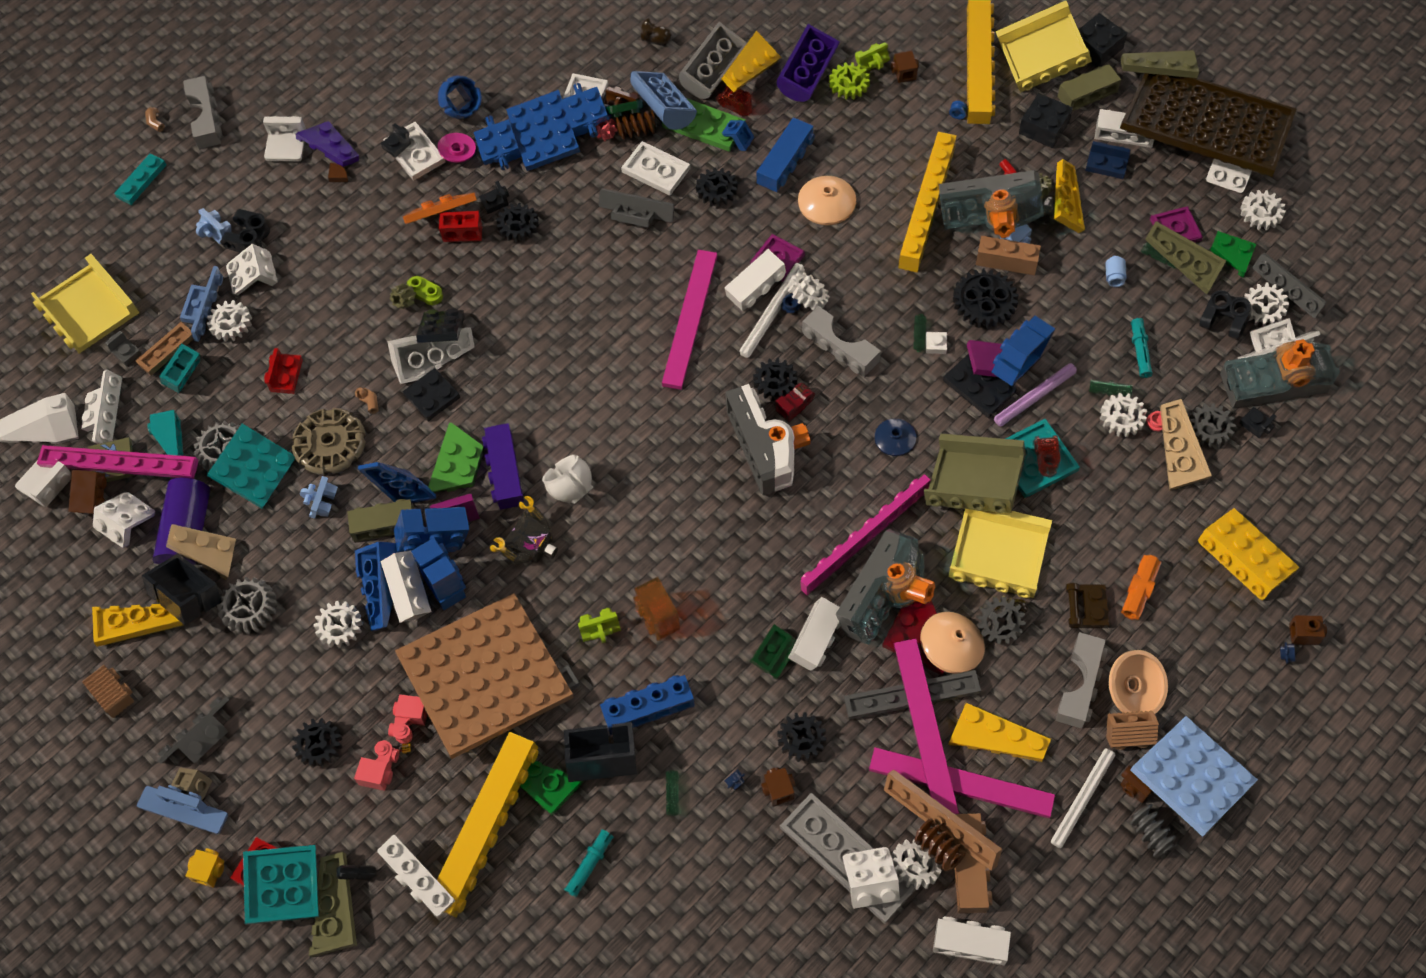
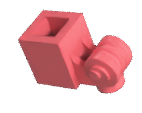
(407, 711)
(377, 772)

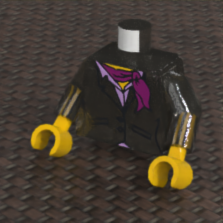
(528, 538)

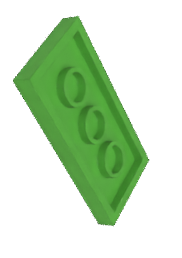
(708, 126)

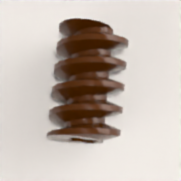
(636, 125)
(937, 846)

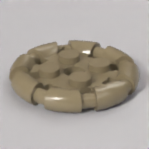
(331, 451)

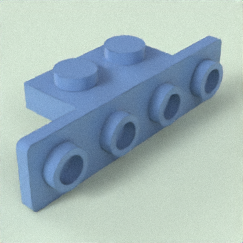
(199, 303)
(182, 808)

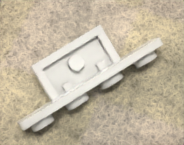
(1273, 335)
(102, 408)
(416, 876)

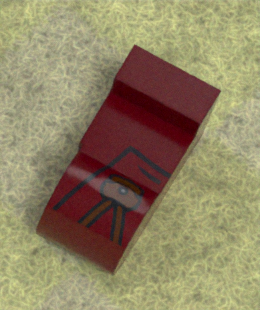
(794, 401)

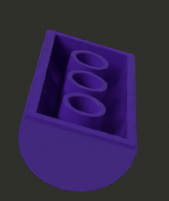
(806, 64)
(183, 506)

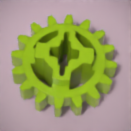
(849, 80)

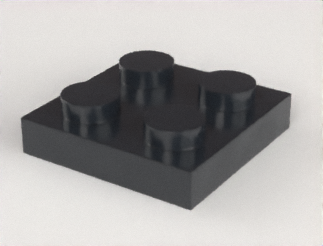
(431, 394)

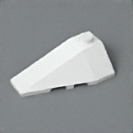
(416, 359)
(43, 421)

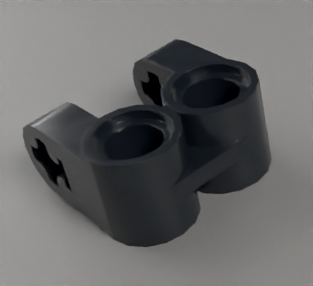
(255, 231)
(1212, 310)

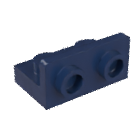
(1108, 160)

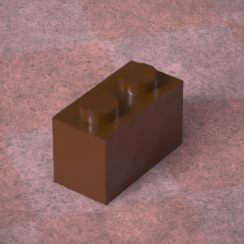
(86, 491)

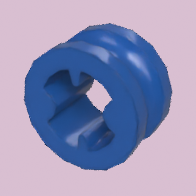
(958, 109)

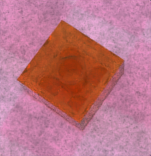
(656, 609)

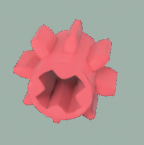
(606, 129)

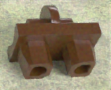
(617, 96)

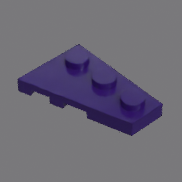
(329, 141)

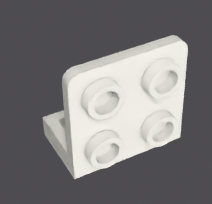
(282, 139)
(1228, 176)
(250, 266)
(44, 483)
(119, 515)
(871, 877)

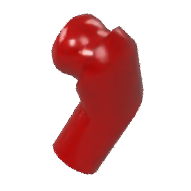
(1007, 167)

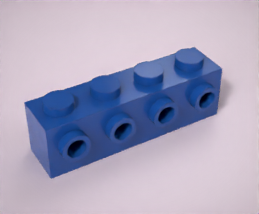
(785, 154)
(648, 704)

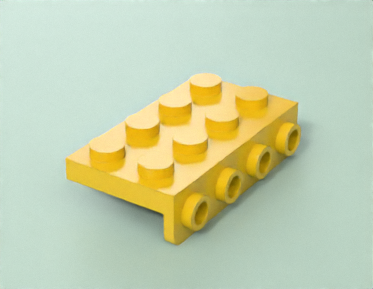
(1247, 553)

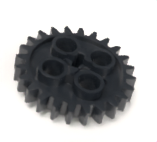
(985, 298)

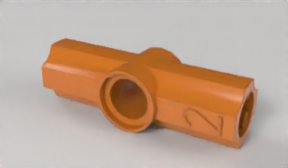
(1141, 587)

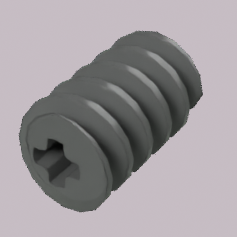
(1153, 831)

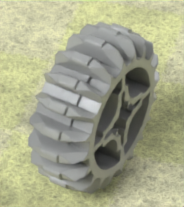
(213, 443)
(234, 615)

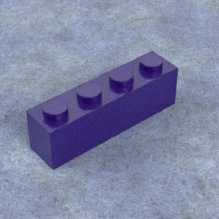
(503, 466)

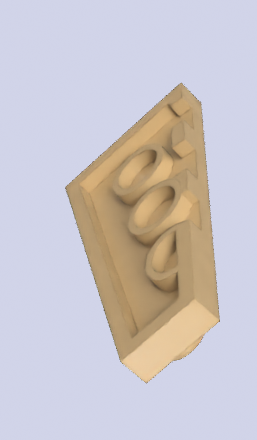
(1182, 450)

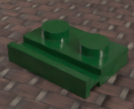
(773, 651)

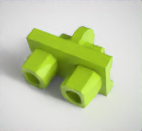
(873, 57)
(600, 626)

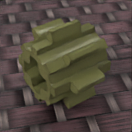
(402, 296)

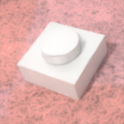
(936, 342)

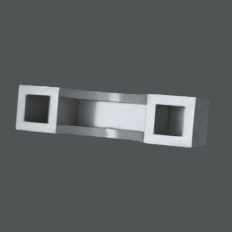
(205, 127)
(859, 356)
(1087, 656)

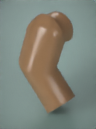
(151, 119)
(368, 397)

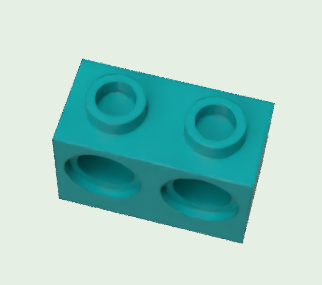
(180, 368)

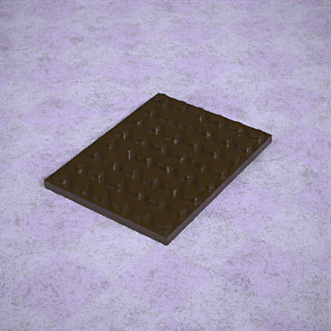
(1210, 121)

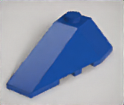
(396, 482)
(374, 582)

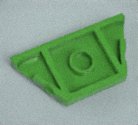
(457, 461)

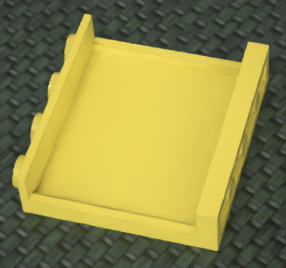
(1043, 46)
(86, 306)
(1000, 551)

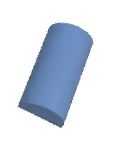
(663, 98)

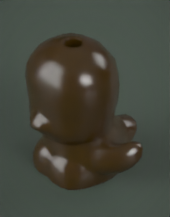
(656, 34)

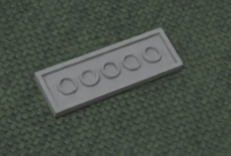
(827, 840)

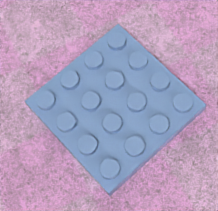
(1194, 775)

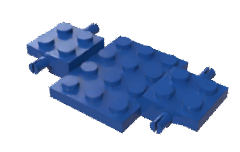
(542, 129)

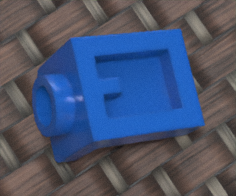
(740, 133)

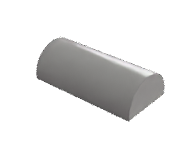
(711, 61)

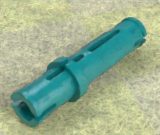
(1140, 340)
(589, 862)

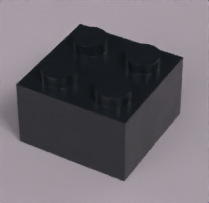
(1102, 39)
(1045, 120)

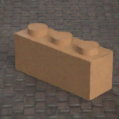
(1008, 255)

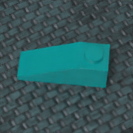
(167, 431)

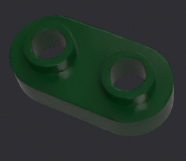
(633, 107)

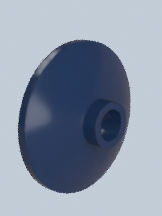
(892, 444)

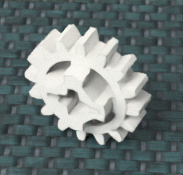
(1262, 210)
(808, 290)
(1275, 304)
(229, 320)
(1123, 414)
(335, 633)
(915, 865)

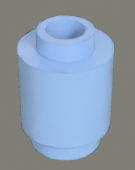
(1116, 271)

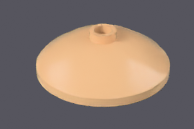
(827, 207)
(946, 649)
(1146, 679)

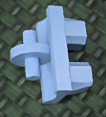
(210, 225)
(319, 507)

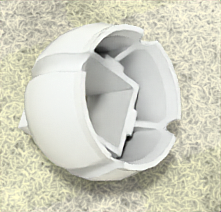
(568, 480)

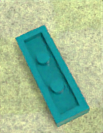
(140, 179)

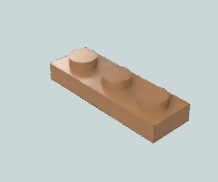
(164, 349)

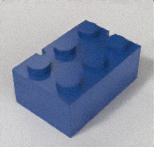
(1022, 350)
(443, 524)
(440, 573)

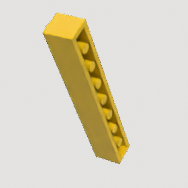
(979, 62)
(927, 202)
(485, 819)

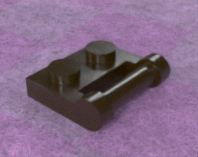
(1094, 605)

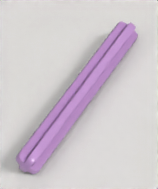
(1035, 394)

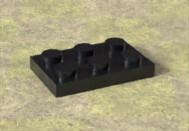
(440, 326)
(981, 391)

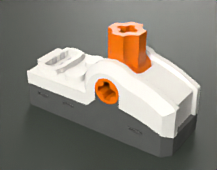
(765, 444)

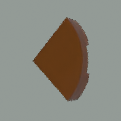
(337, 173)

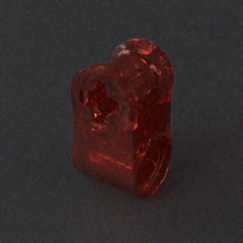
(738, 101)
(1047, 451)

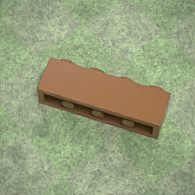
(972, 876)

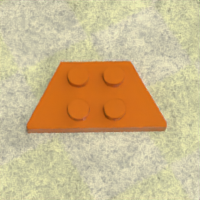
(446, 202)

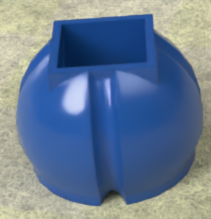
(470, 94)

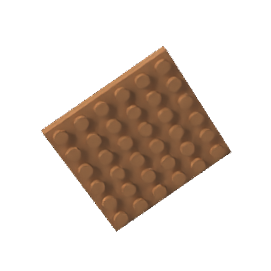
(483, 675)

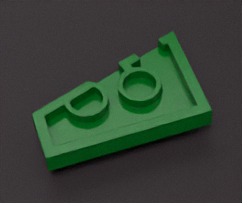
(548, 786)

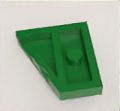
(1233, 250)

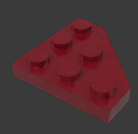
(909, 626)

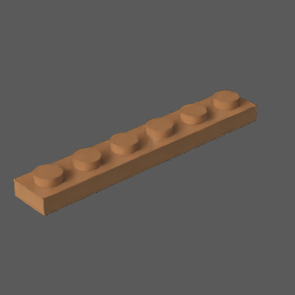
(926, 807)

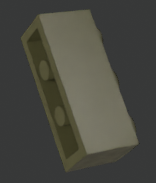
(1089, 87)
(376, 520)

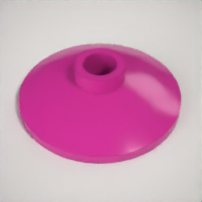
(456, 147)

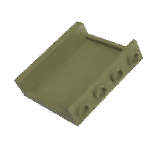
(976, 473)

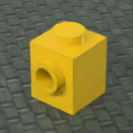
(205, 867)

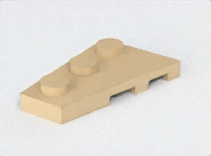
(206, 548)

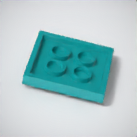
(251, 466)
(1031, 479)
(280, 884)

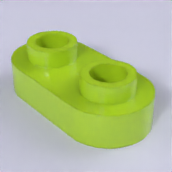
(424, 288)

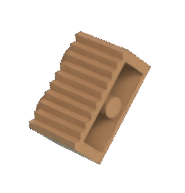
(108, 691)
(1132, 729)

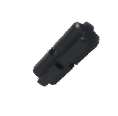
(353, 871)

